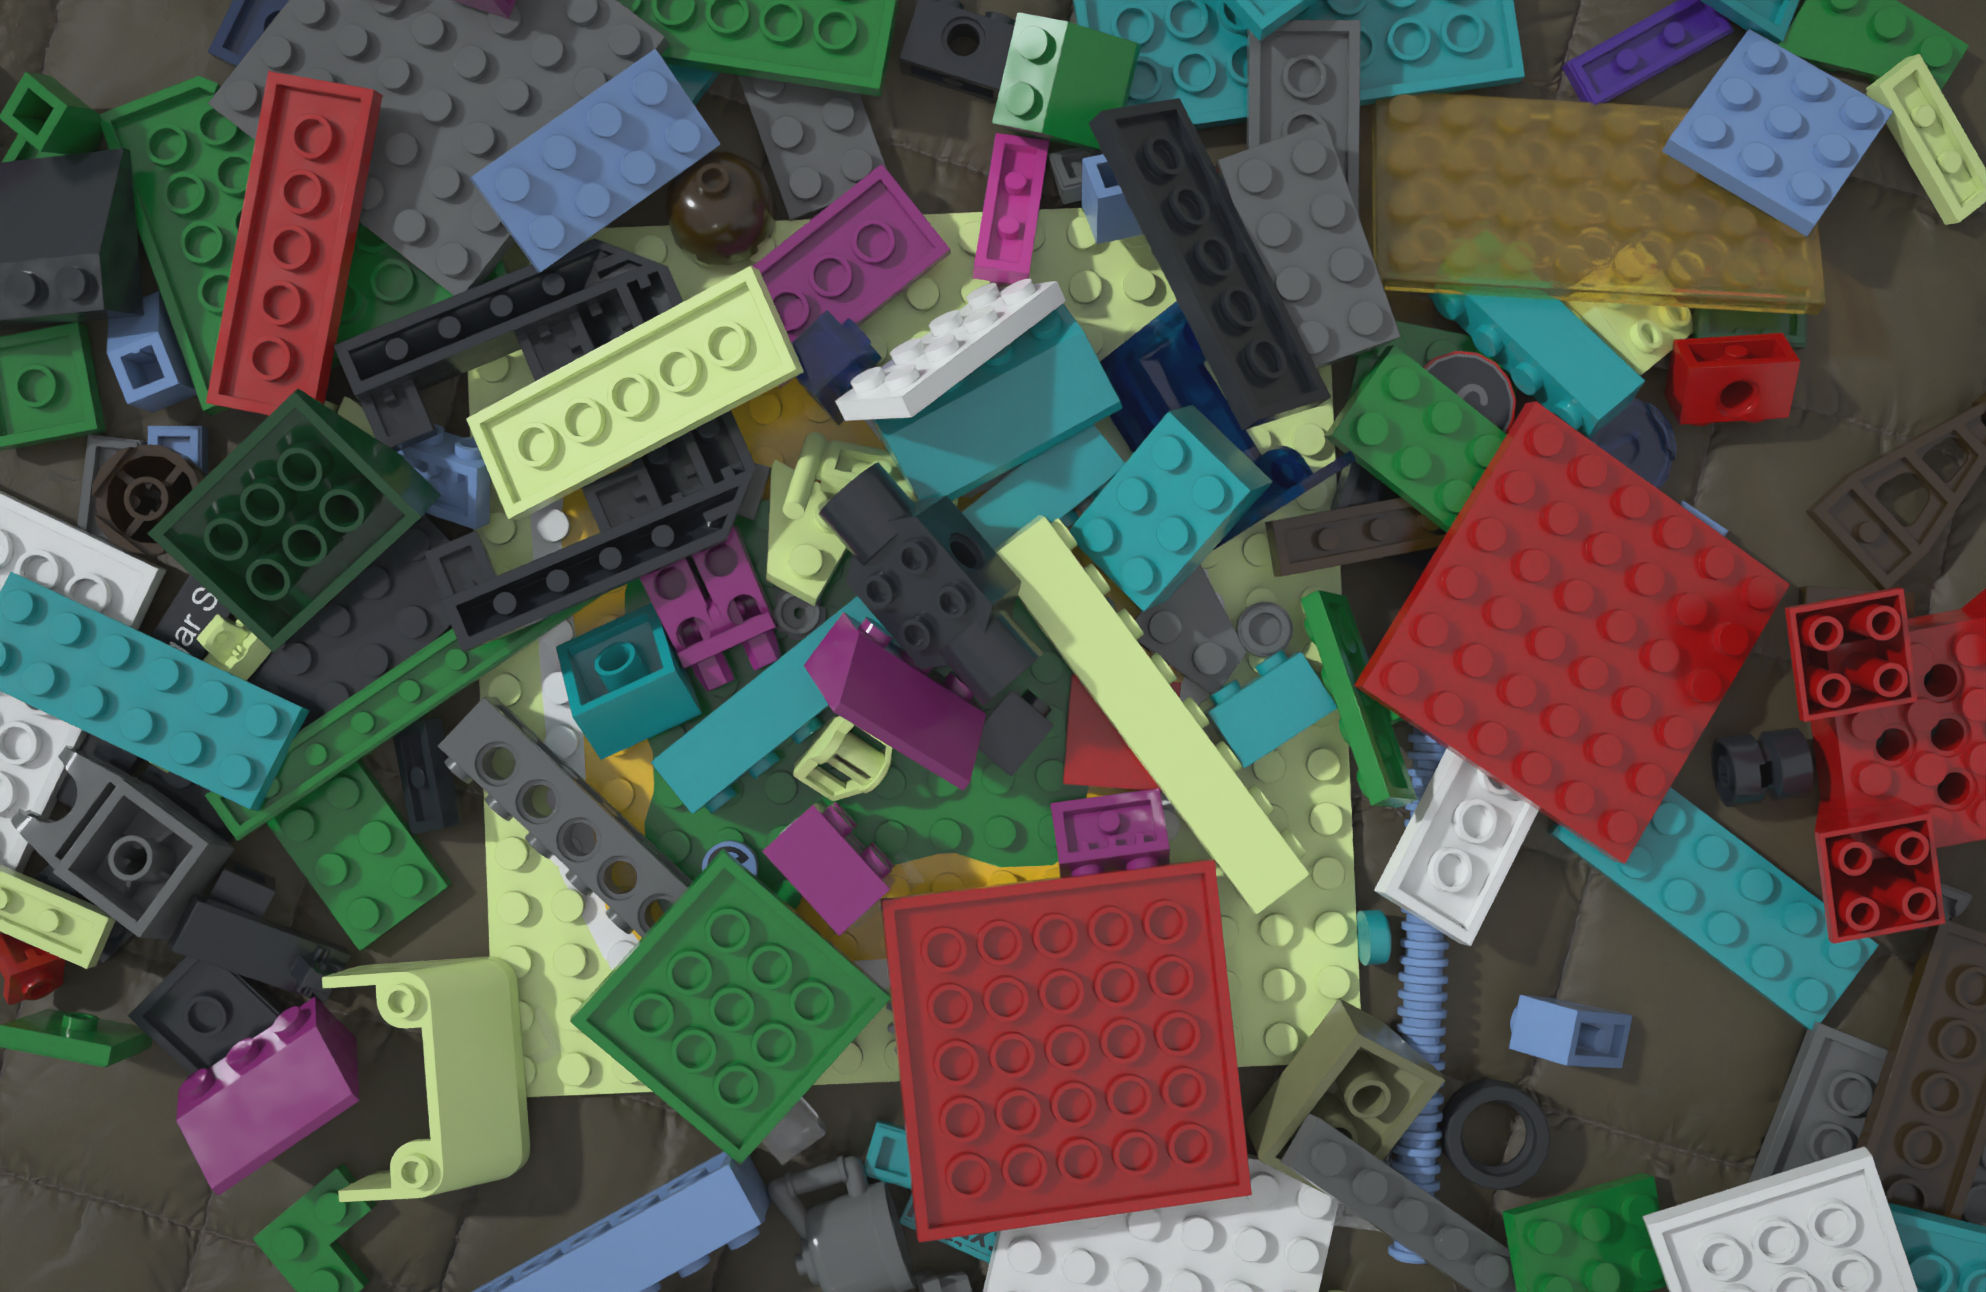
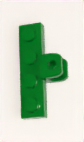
(1363, 720)

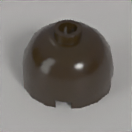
(720, 209)
(138, 491)

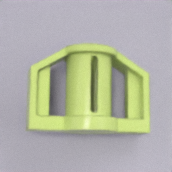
(847, 754)

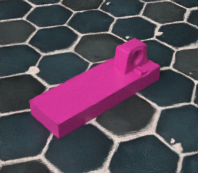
(1010, 209)

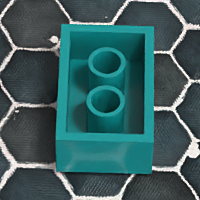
(1168, 507)

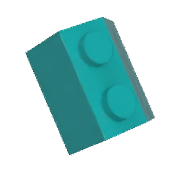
(626, 682)

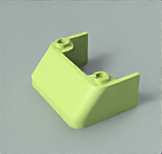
(470, 1073)

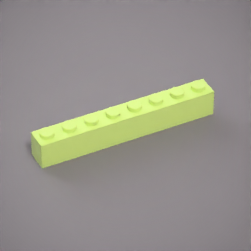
(1149, 714)

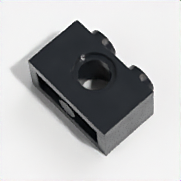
(928, 53)

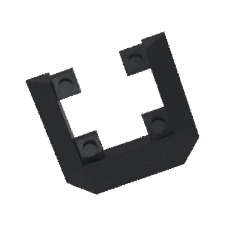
(646, 513)

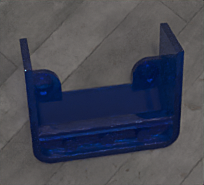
(1166, 371)

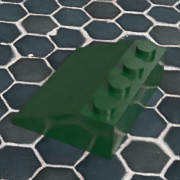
(293, 516)

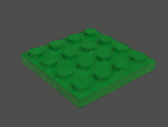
(730, 1007)

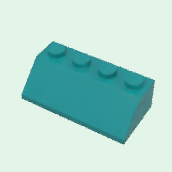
(1003, 411)

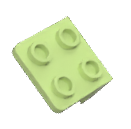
(1633, 331)

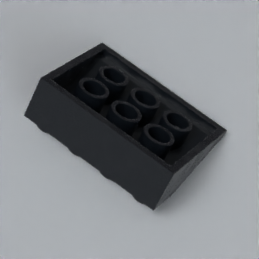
(68, 240)

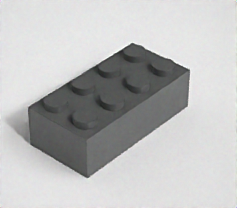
(1311, 242)

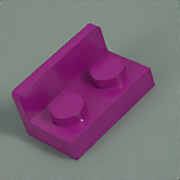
(1110, 832)

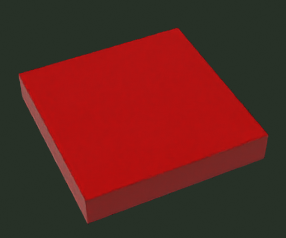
(1095, 749)

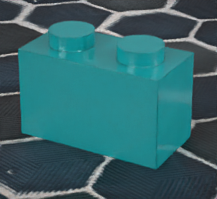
(1269, 707)

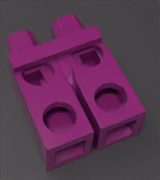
(710, 625)

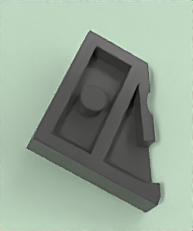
(1193, 634)

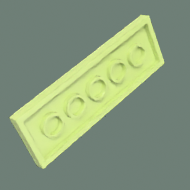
(635, 394)

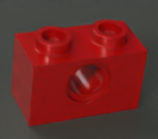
(1731, 378)

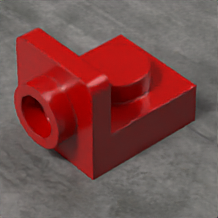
(28, 970)

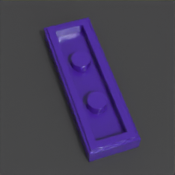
(1645, 50)

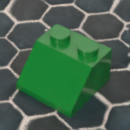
(1062, 79)

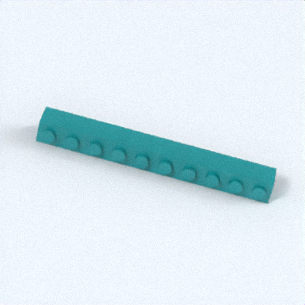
(785, 699)

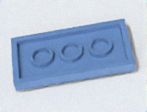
(595, 161)

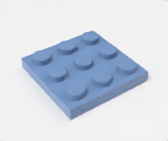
(1777, 132)

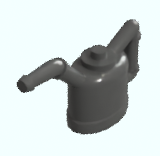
(850, 1239)

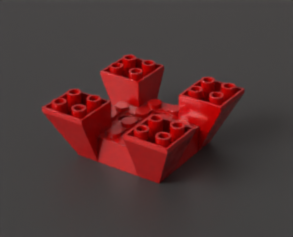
(1880, 808)

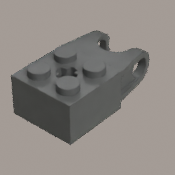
(105, 843)

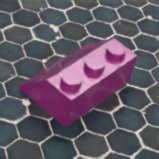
(896, 701)
(268, 1093)

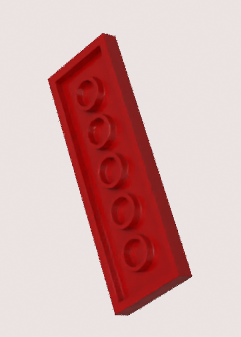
(294, 242)

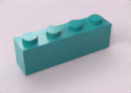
(1548, 355)

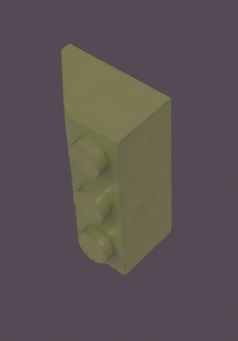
(1351, 1077)

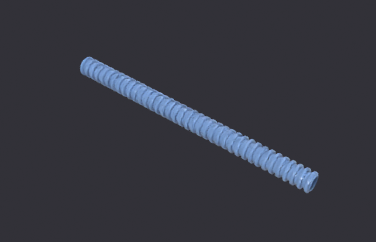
(1422, 1010)

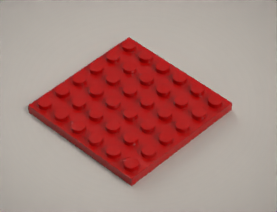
(1573, 633)
(1065, 1048)

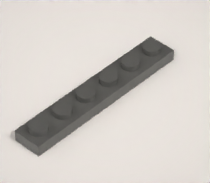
(1399, 1208)

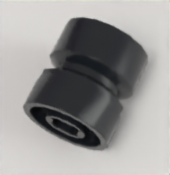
(1772, 765)

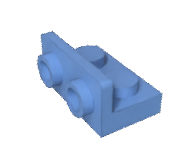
(457, 473)

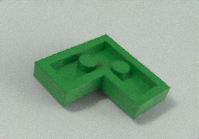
(305, 1237)

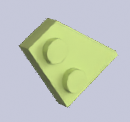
(800, 550)

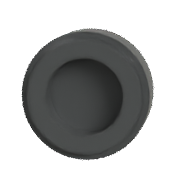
(1264, 629)

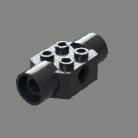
(932, 581)

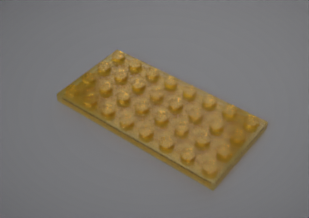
(1570, 210)

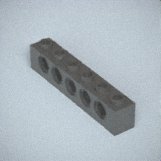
(536, 764)

